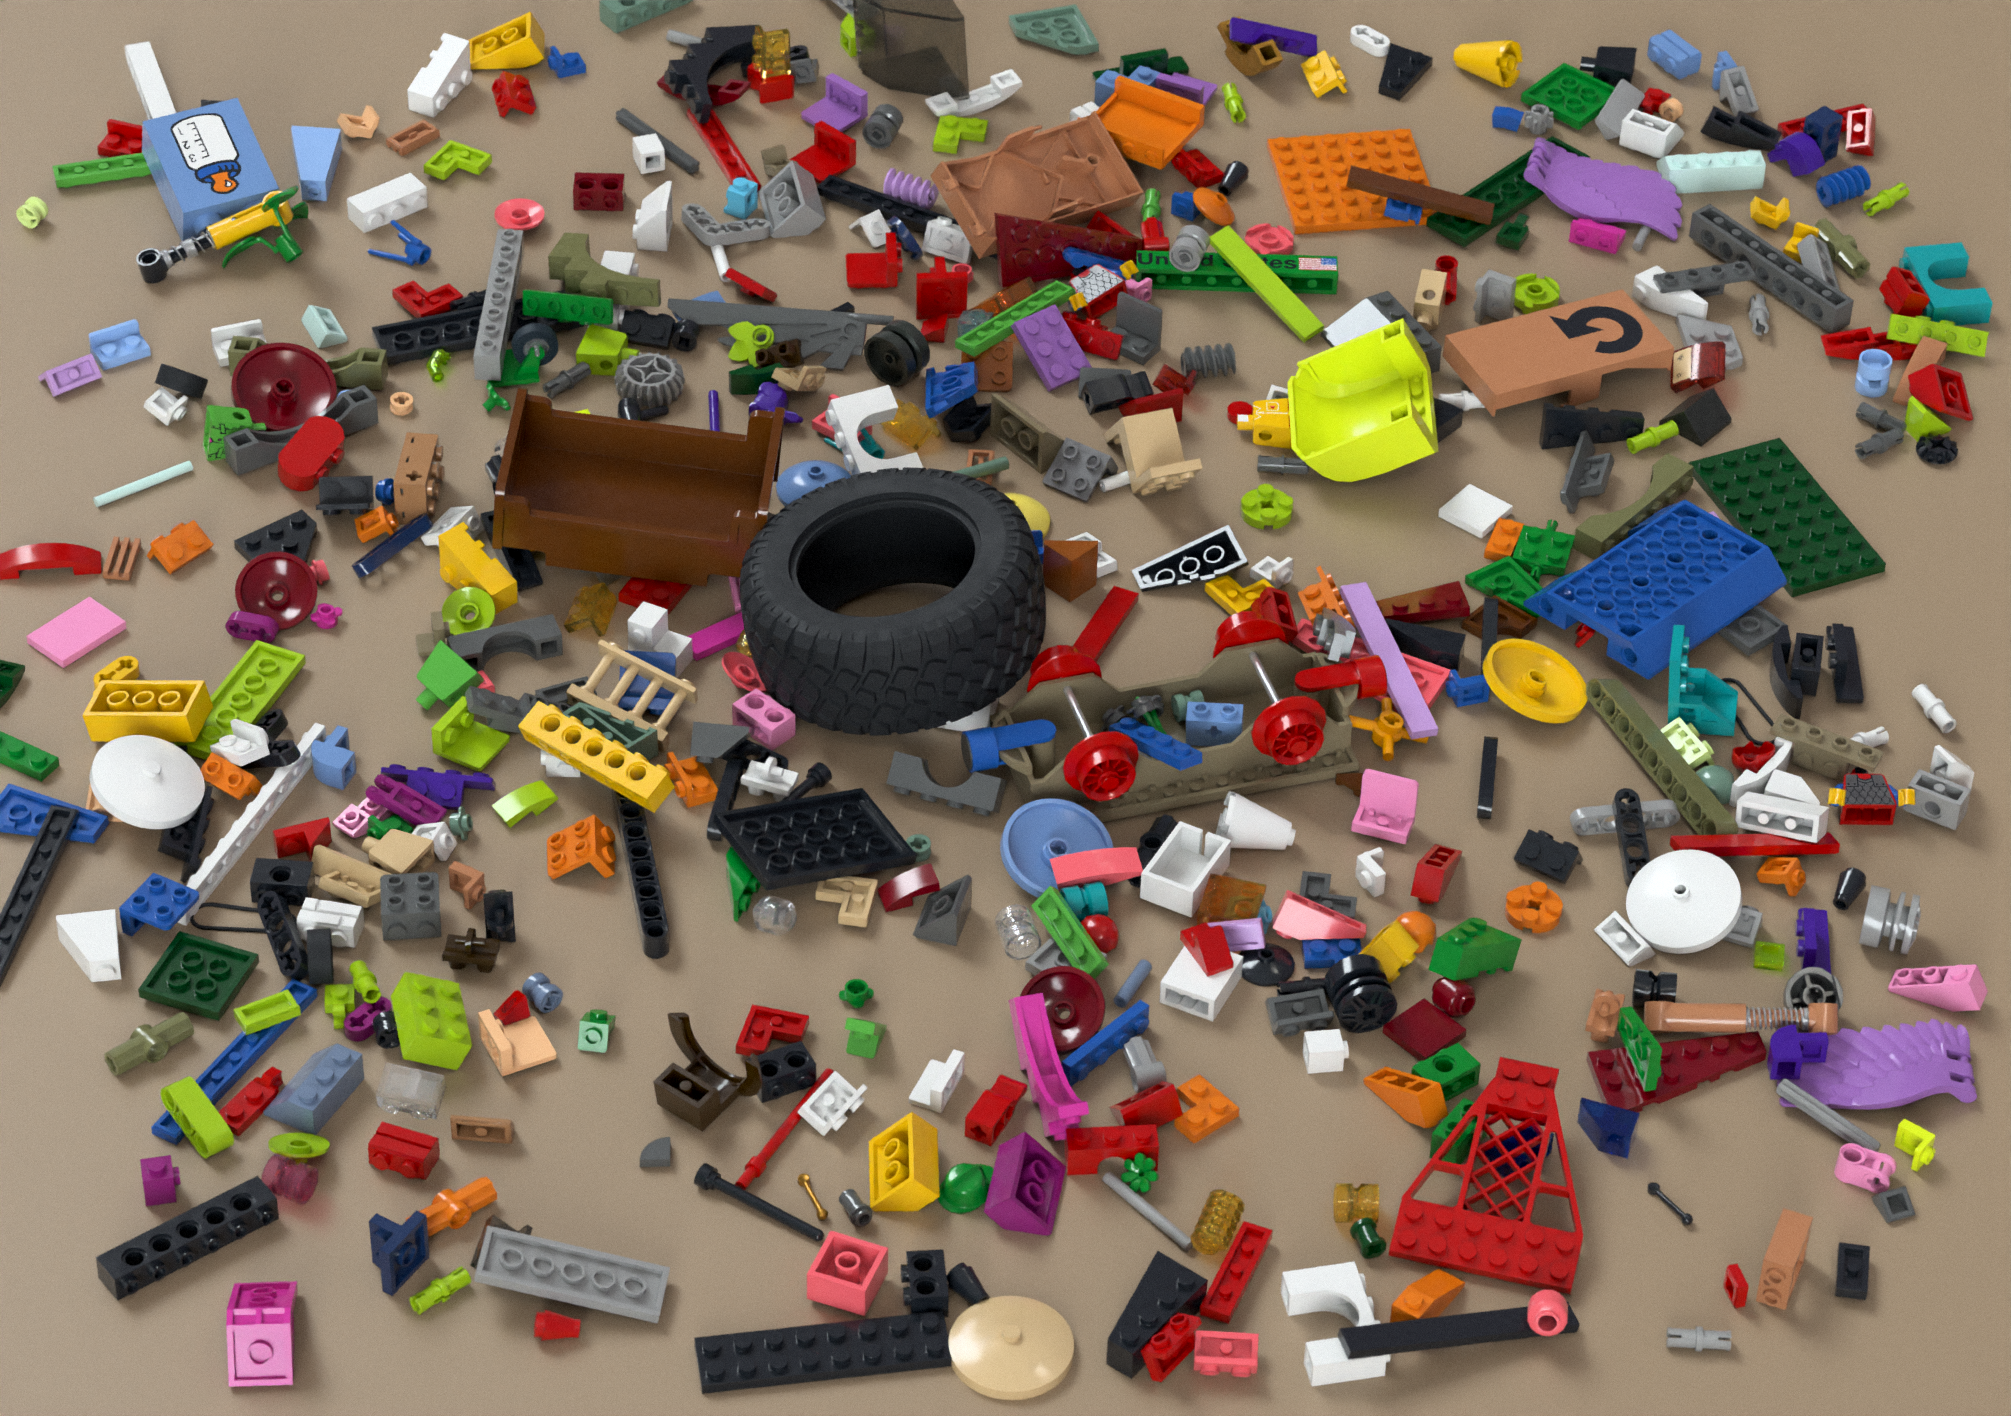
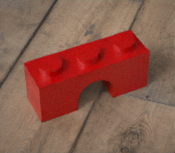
(1091, 1145)

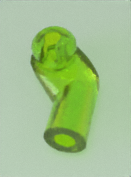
(433, 365)

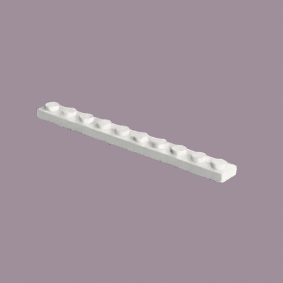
(252, 821)

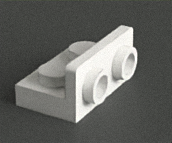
(947, 240)
(223, 336)
(452, 518)
(245, 744)

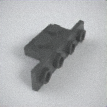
(1704, 280)
(1586, 473)

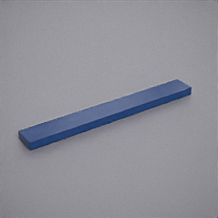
(236, 1061)

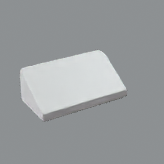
(1624, 940)

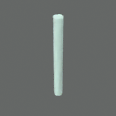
(143, 483)

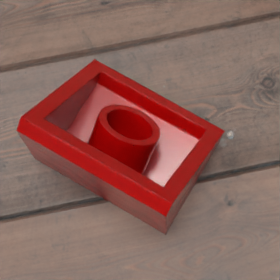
(1156, 402)
(1151, 1106)

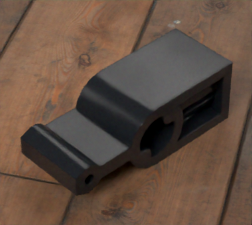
(1114, 391)

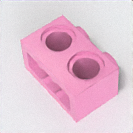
(770, 719)

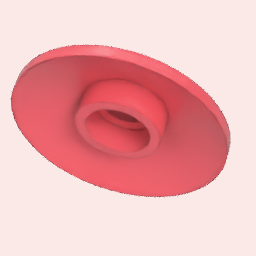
(519, 214)
(742, 671)

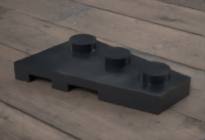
(1402, 71)

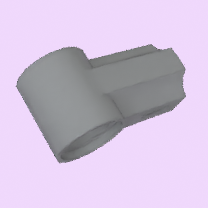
(1143, 1065)

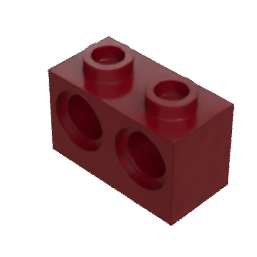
(599, 191)

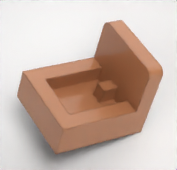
(468, 882)

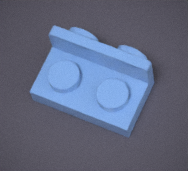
(118, 345)

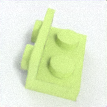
(1686, 742)

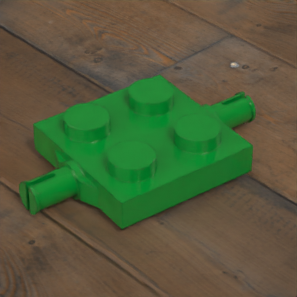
(1543, 550)

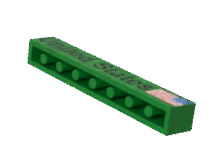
(1298, 272)

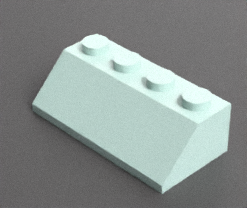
(1713, 171)

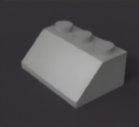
(792, 202)

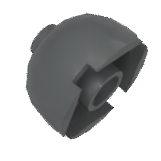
(1812, 986)

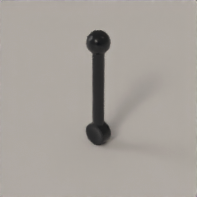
(1654, 1189)

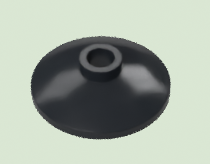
(1267, 965)

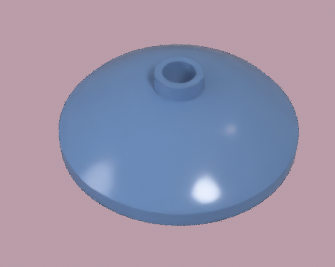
(806, 477)

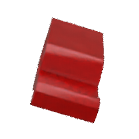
(994, 1110)

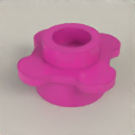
(326, 616)

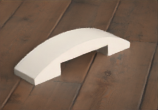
(980, 99)
(1757, 782)

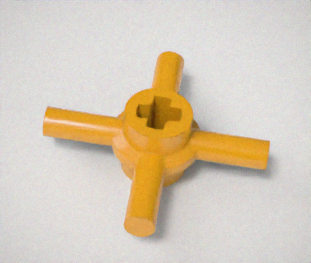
(1385, 729)

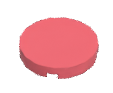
(1269, 240)

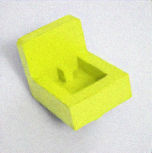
(1915, 1142)

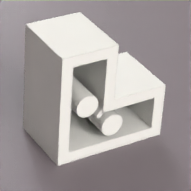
(650, 633)

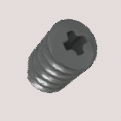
(1208, 360)

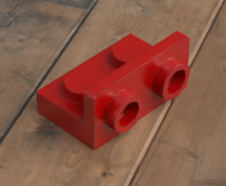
(121, 139)
(1197, 168)

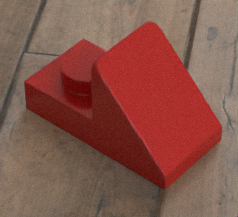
(771, 88)
(302, 838)
(1208, 947)

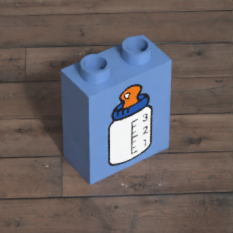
(206, 165)

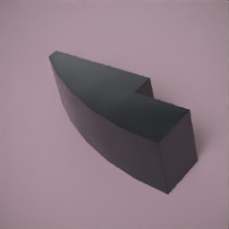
(1740, 130)

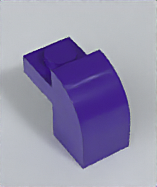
(1800, 152)
(1792, 1049)

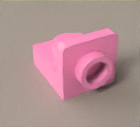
(1140, 290)

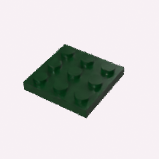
(198, 975)

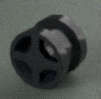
(685, 335)
(386, 1030)

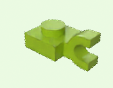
(339, 1001)

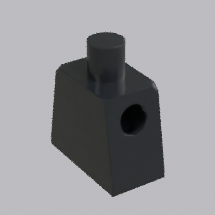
(1611, 64)

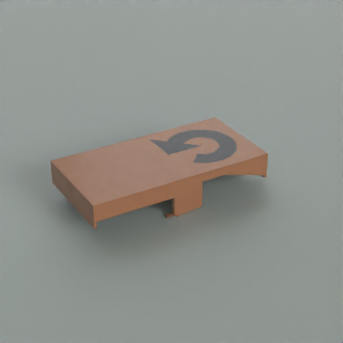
(1556, 351)

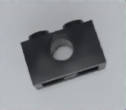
(1807, 662)
(287, 878)

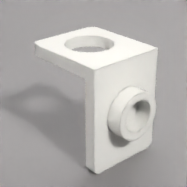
(874, 227)

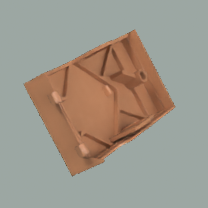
(1041, 176)

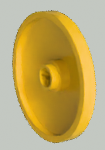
(1535, 680)

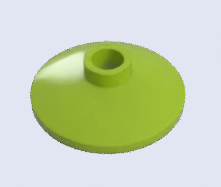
(468, 601)
(299, 1146)

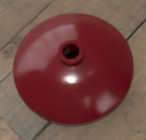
(273, 575)
(1071, 991)

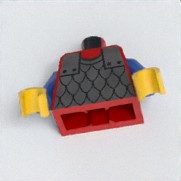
(1098, 288)
(1867, 799)

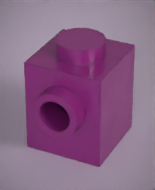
(159, 1180)

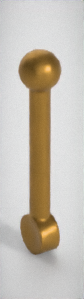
(804, 1180)

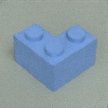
(1106, 82)

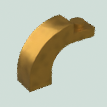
(1250, 58)

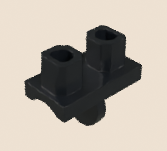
(499, 915)

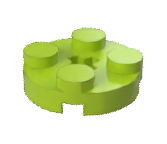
(1543, 296)
(1276, 506)

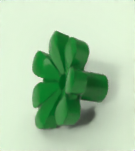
(494, 399)
(1140, 1173)

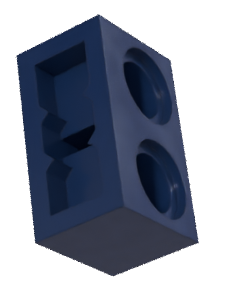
(1825, 129)

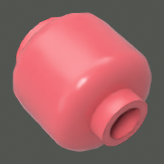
(1547, 1313)

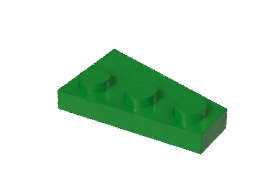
(1506, 581)
(1641, 1047)

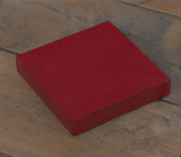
(1424, 1030)

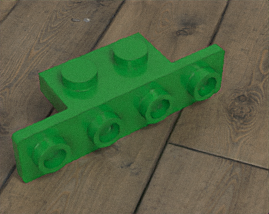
(568, 307)

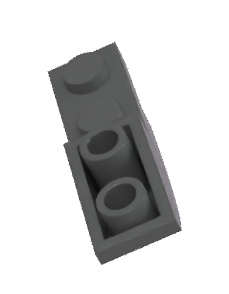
(1334, 634)
(504, 711)

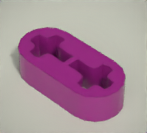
(252, 626)
(364, 1017)

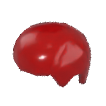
(1751, 756)
(1102, 931)

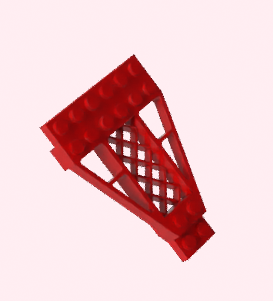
(1486, 1242)

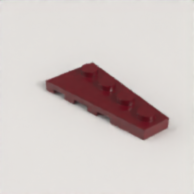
(1427, 604)

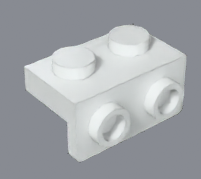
(830, 1103)

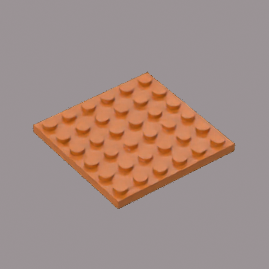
(1316, 171)

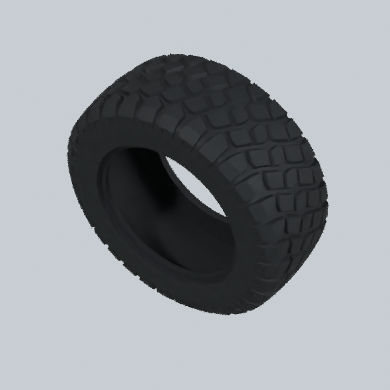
(903, 666)

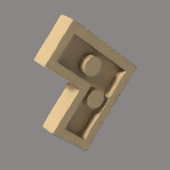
(854, 893)

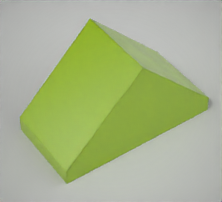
(1922, 420)

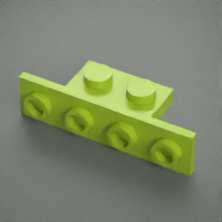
(1958, 338)

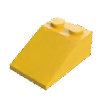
(509, 45)

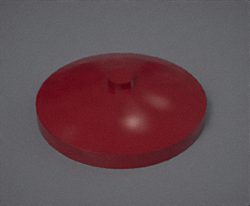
(282, 385)

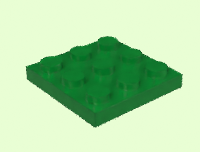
(1570, 95)

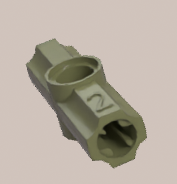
(1842, 249)
(149, 1043)

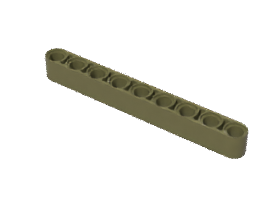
(1659, 758)

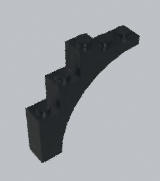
(703, 60)

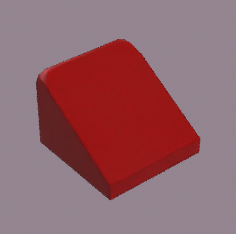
(935, 328)

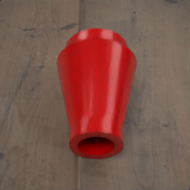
(553, 1326)

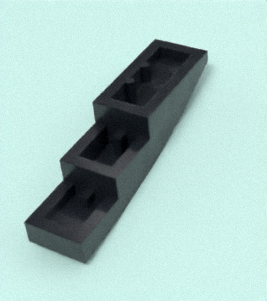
(515, 560)

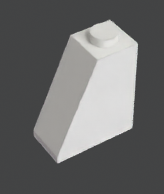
(92, 943)

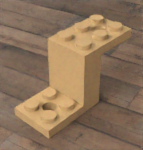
(1152, 451)

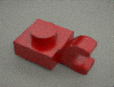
(1653, 100)

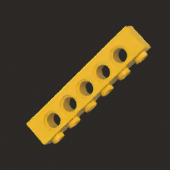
(647, 792)

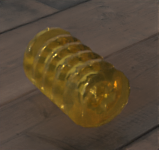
(1217, 1222)

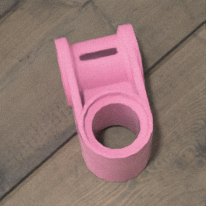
(1862, 1168)

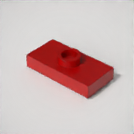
(750, 286)

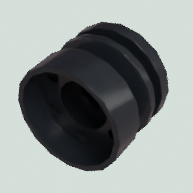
(1360, 993)

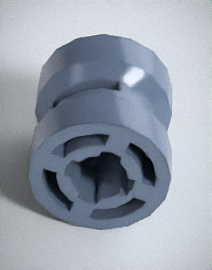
(545, 996)

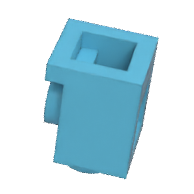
(741, 198)

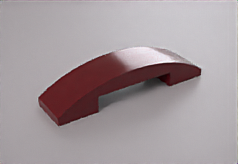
(719, 94)

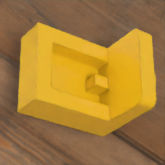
(1768, 214)

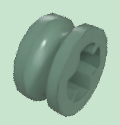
(924, 843)

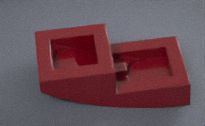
(901, 889)

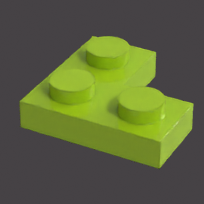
(953, 129)
(454, 156)

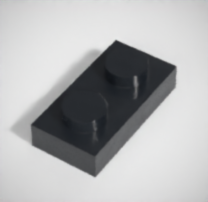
(1852, 1271)

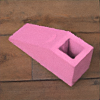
(1945, 987)

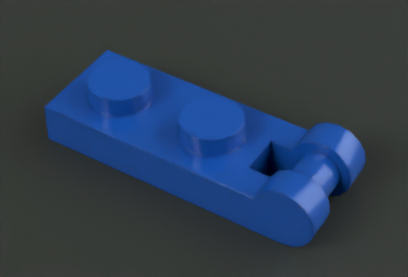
(1080, 257)

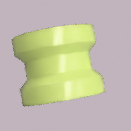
(32, 212)

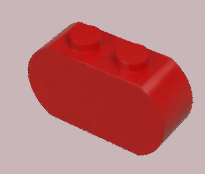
(311, 453)

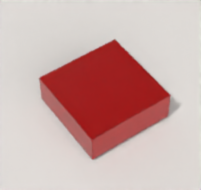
(1735, 1285)

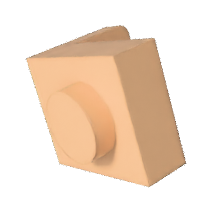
(359, 126)

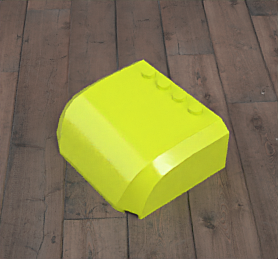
(1364, 406)

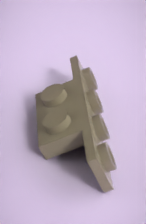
(1824, 750)

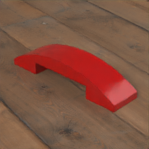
(50, 555)

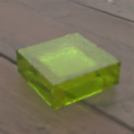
(1769, 956)

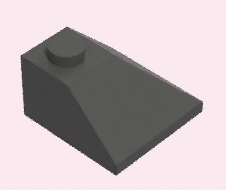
(716, 740)

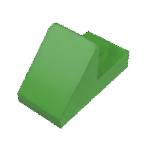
(864, 1037)

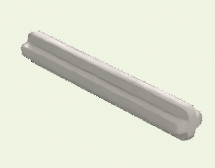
(1826, 1115)

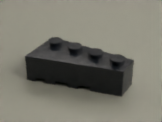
(1160, 1295)

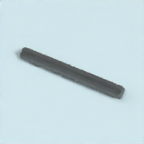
(671, 150)

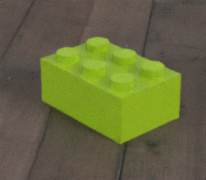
(431, 1021)

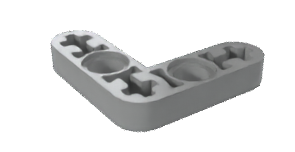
(713, 233)

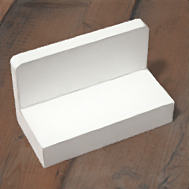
(938, 1082)

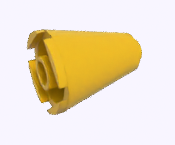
(1491, 60)

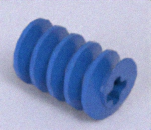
(1842, 185)

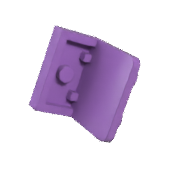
(841, 107)

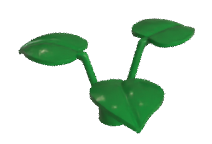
(286, 242)

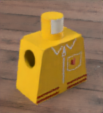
(1268, 423)

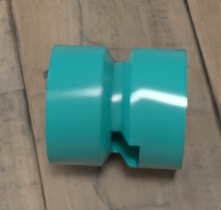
(1086, 901)

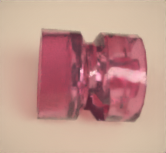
(292, 1180)

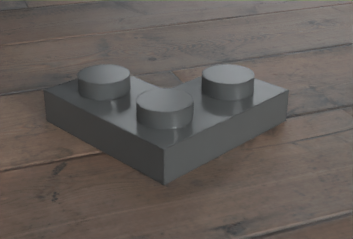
(1316, 888)

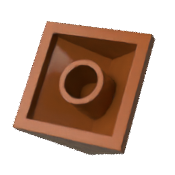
(1070, 567)

